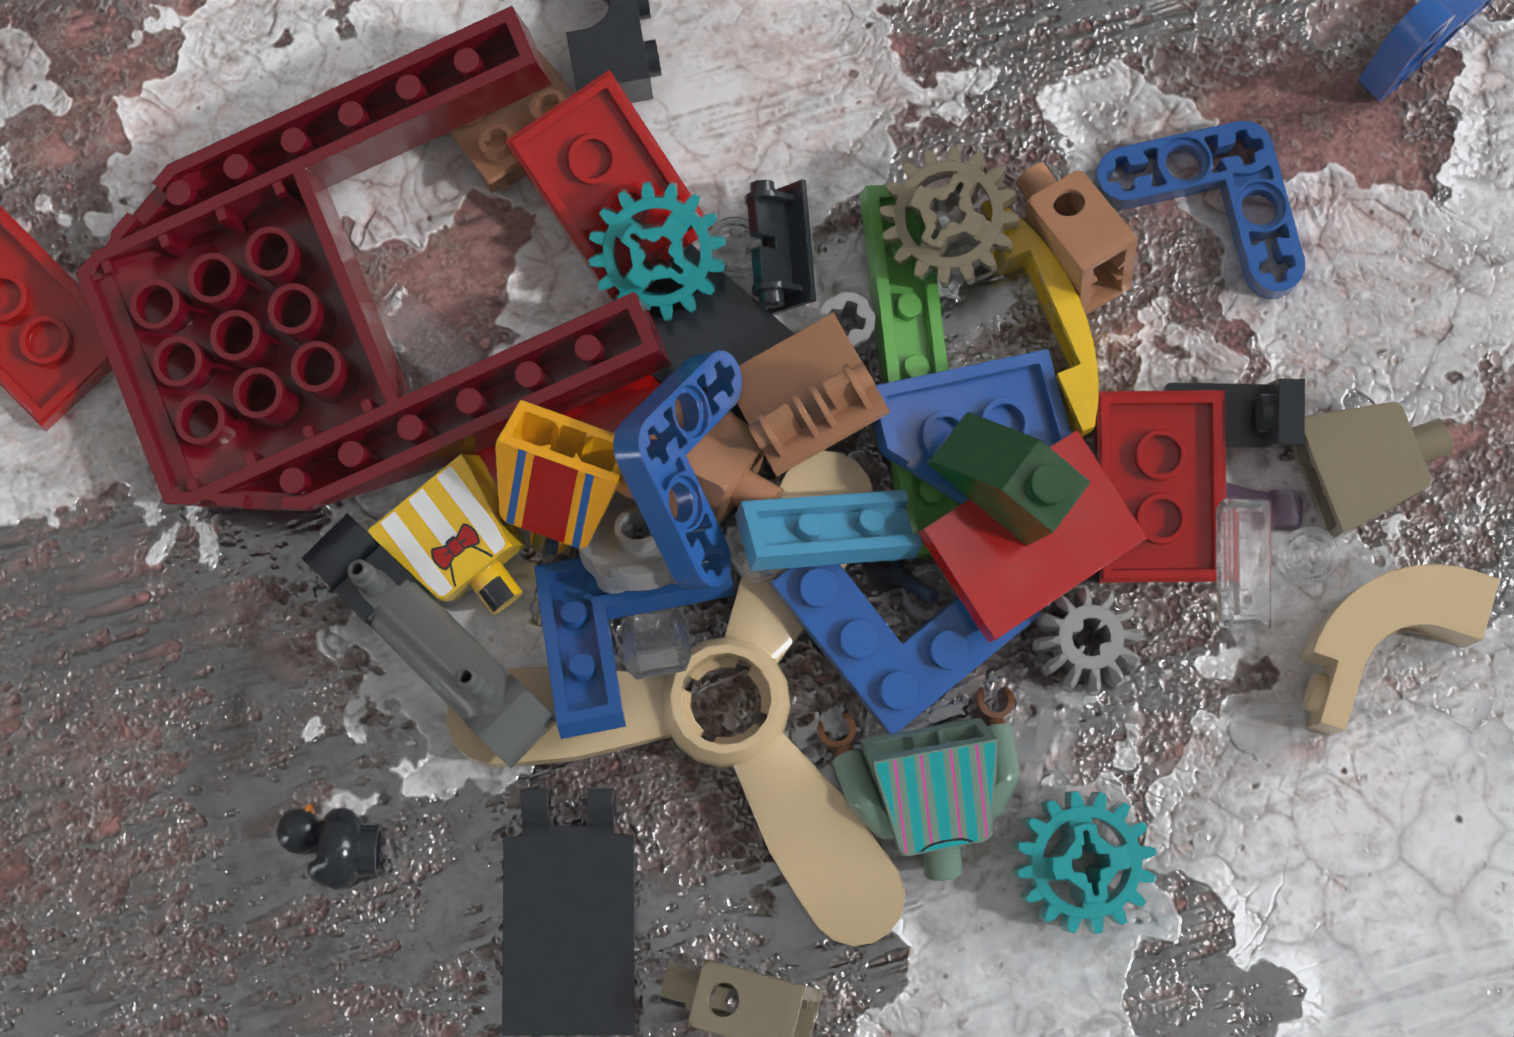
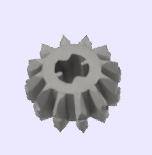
(1104, 658)

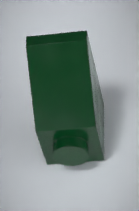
(1009, 476)

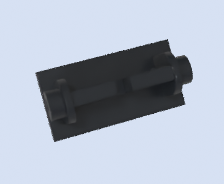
(785, 260)

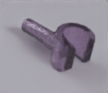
(1285, 505)

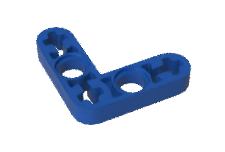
(1415, 41)
(1235, 184)
(693, 540)

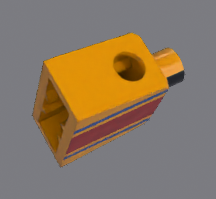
(554, 477)

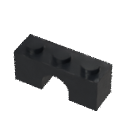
(619, 47)

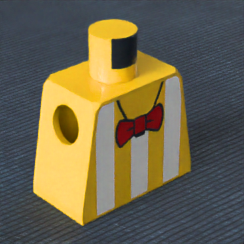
(455, 536)

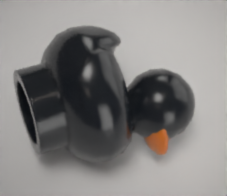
(343, 844)

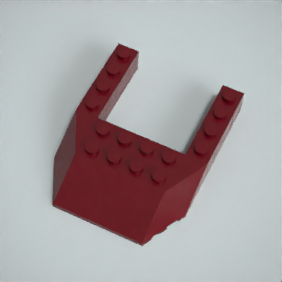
(253, 327)

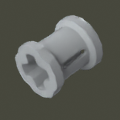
(855, 307)

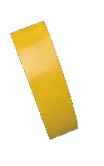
(1064, 315)

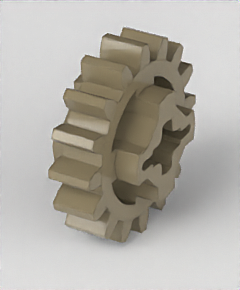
(960, 192)

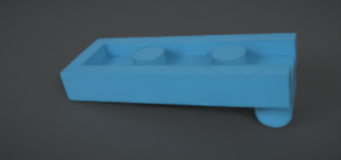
(826, 530)

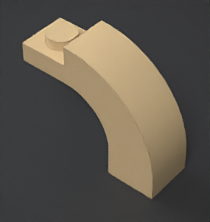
(1417, 599)

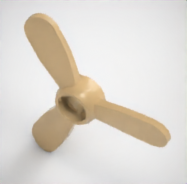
(804, 819)

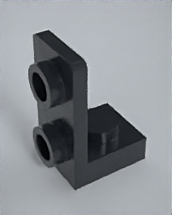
(1259, 413)

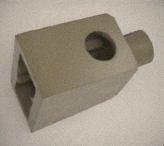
(1366, 462)
(765, 1006)

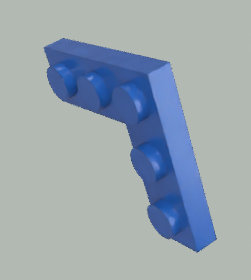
(581, 645)
(887, 675)

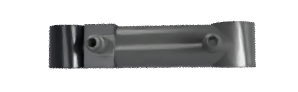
(430, 640)

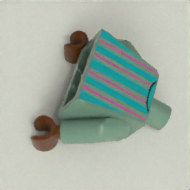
(931, 783)

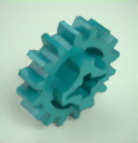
(674, 227)
(1086, 888)

